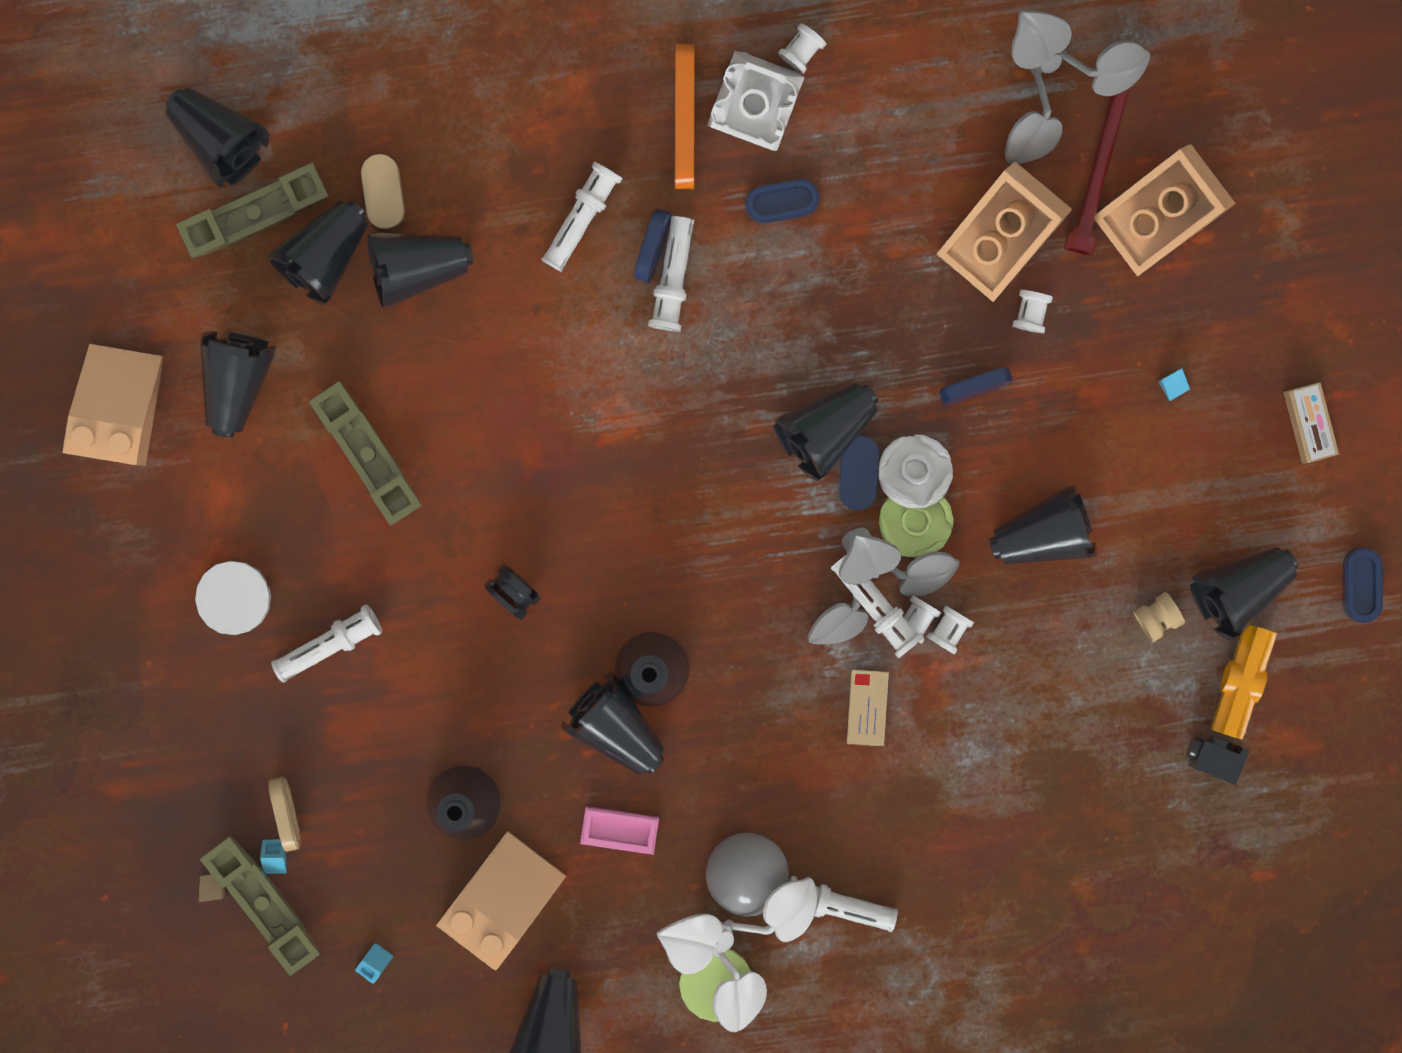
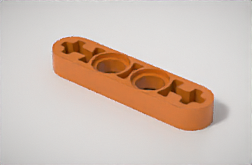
(684, 115)

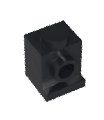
(1216, 758)

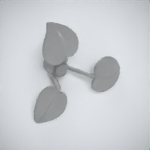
(1041, 47)
(866, 560)

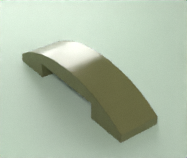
(253, 212)
(366, 453)
(262, 903)

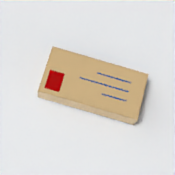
(867, 707)

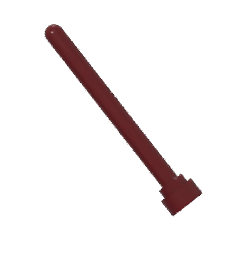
(1081, 238)

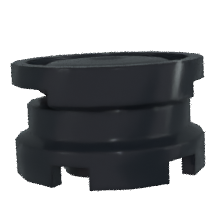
(515, 588)

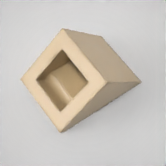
(210, 889)

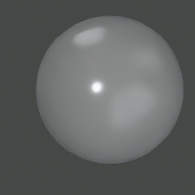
(745, 873)

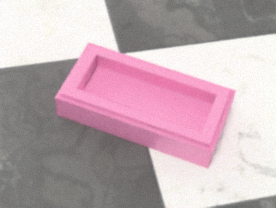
(619, 830)

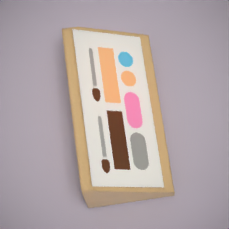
(1311, 423)

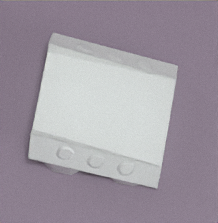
(755, 100)

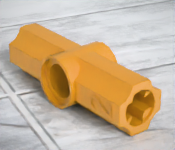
(1243, 681)

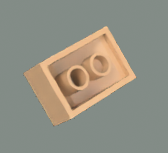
(1164, 209)
(1004, 231)
(114, 405)
(501, 901)

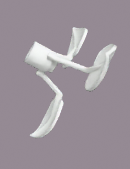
(697, 938)

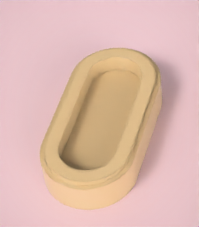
(383, 191)
(285, 814)

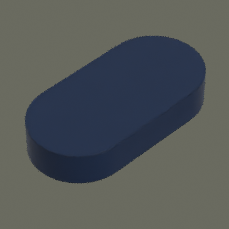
(782, 201)
(652, 245)
(975, 385)
(859, 474)
(1362, 585)

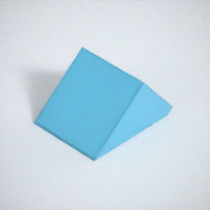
(1174, 384)
(273, 857)
(374, 963)

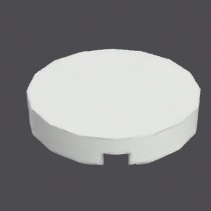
(915, 471)
(233, 597)

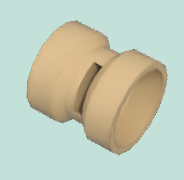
(1159, 616)

